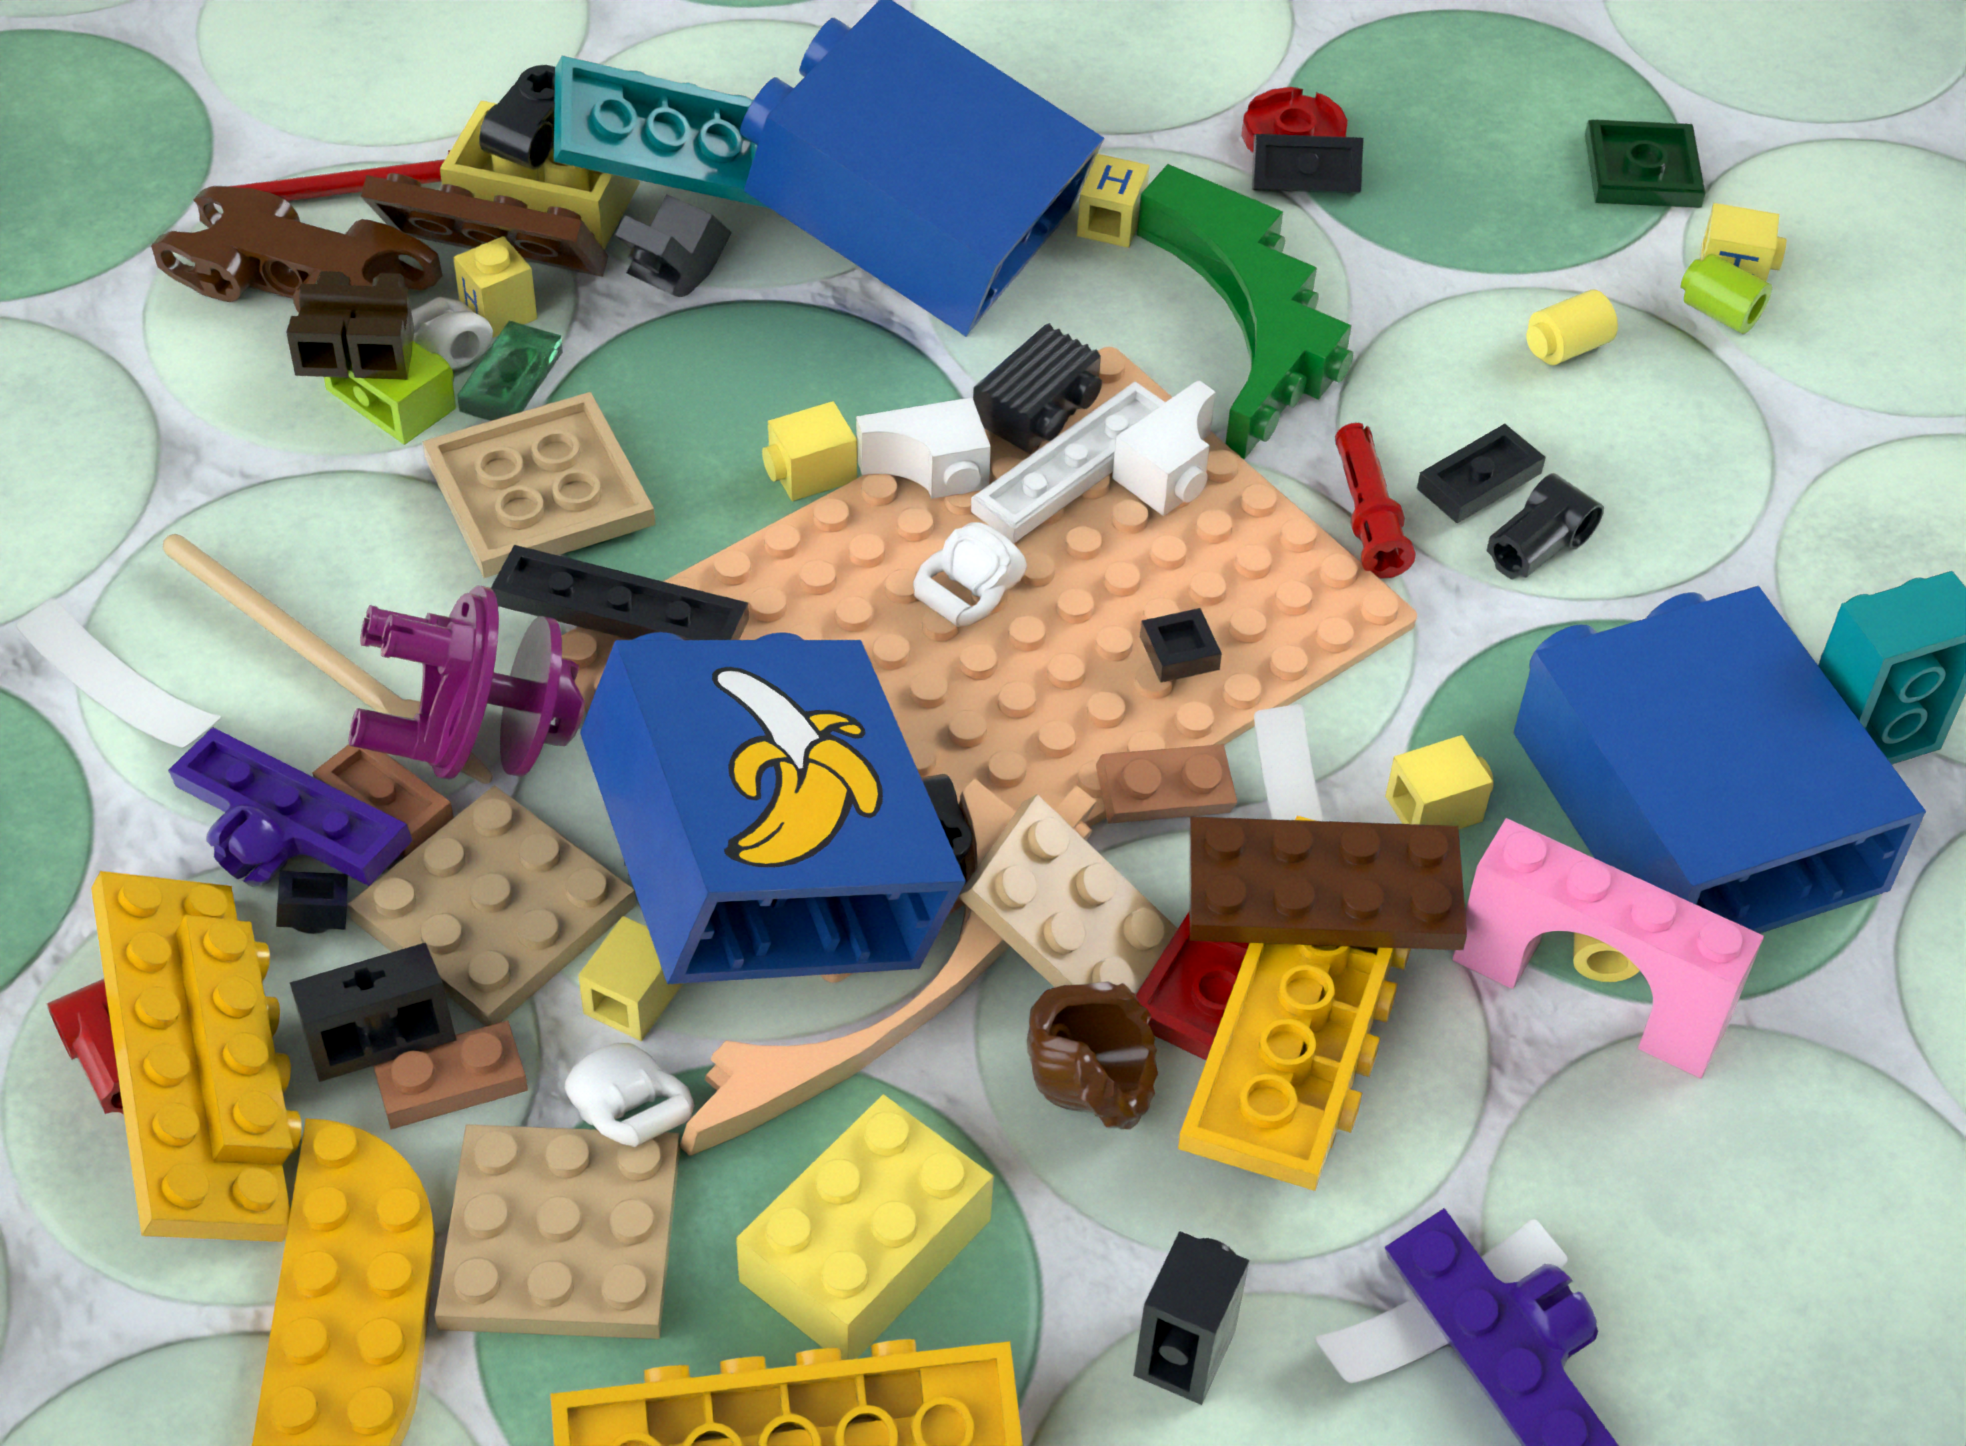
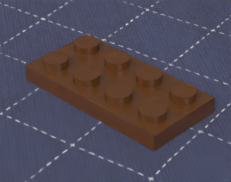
(463, 221)
(1326, 883)

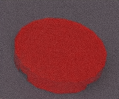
(1291, 113)

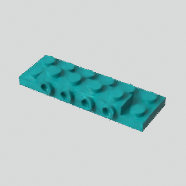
(651, 129)

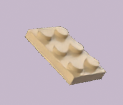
(1065, 904)

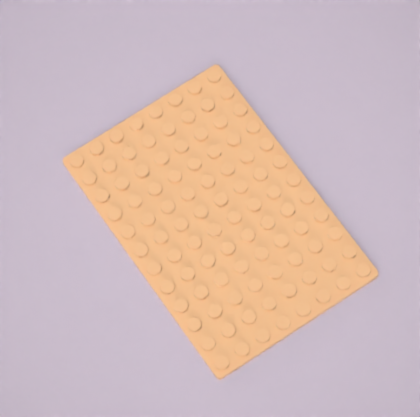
(1061, 658)

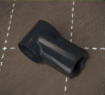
(1551, 518)

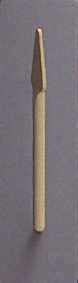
(300, 638)

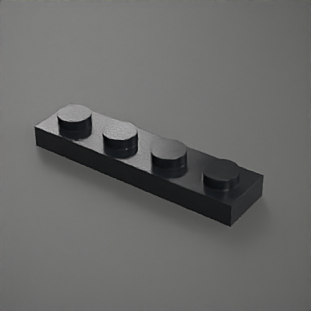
(613, 599)

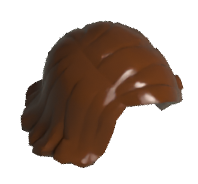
(1094, 1051)

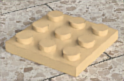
(538, 482)
(495, 904)
(558, 1233)

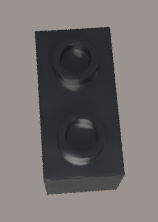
(373, 1011)

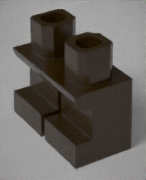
(352, 326)

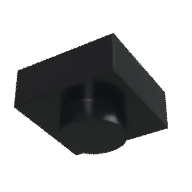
(1180, 645)
(312, 901)

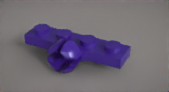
(283, 813)
(1506, 1333)

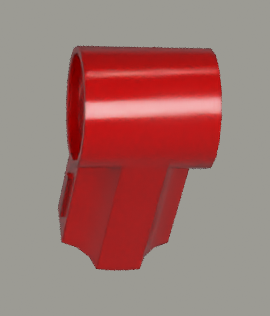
(87, 1035)

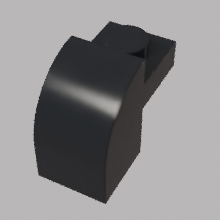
(676, 247)

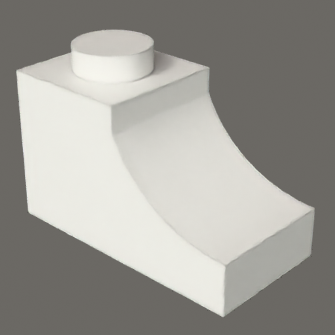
(929, 444)
(1165, 452)

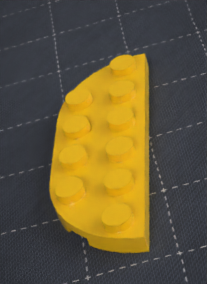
(349, 1296)

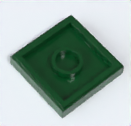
(1644, 163)

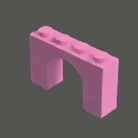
(1684, 951)

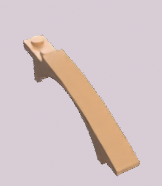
(767, 1081)

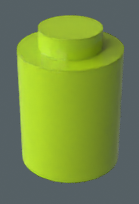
(1725, 292)

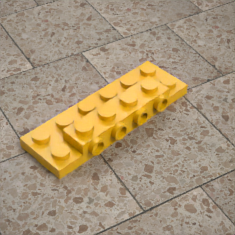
(1290, 1057)
(196, 1059)
(823, 1401)

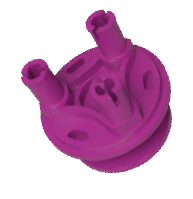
(461, 681)

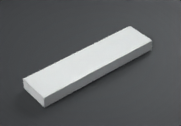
(1062, 467)

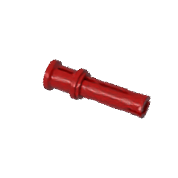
(1376, 516)

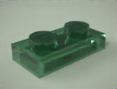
(510, 372)

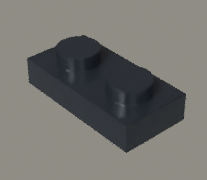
(1307, 163)
(1480, 473)

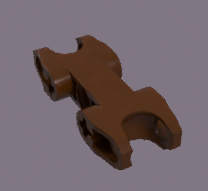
(269, 249)

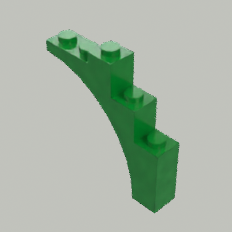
(1271, 295)

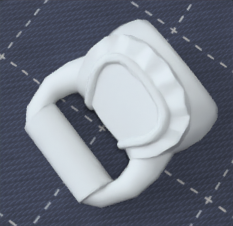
(451, 331)
(979, 561)
(620, 1080)

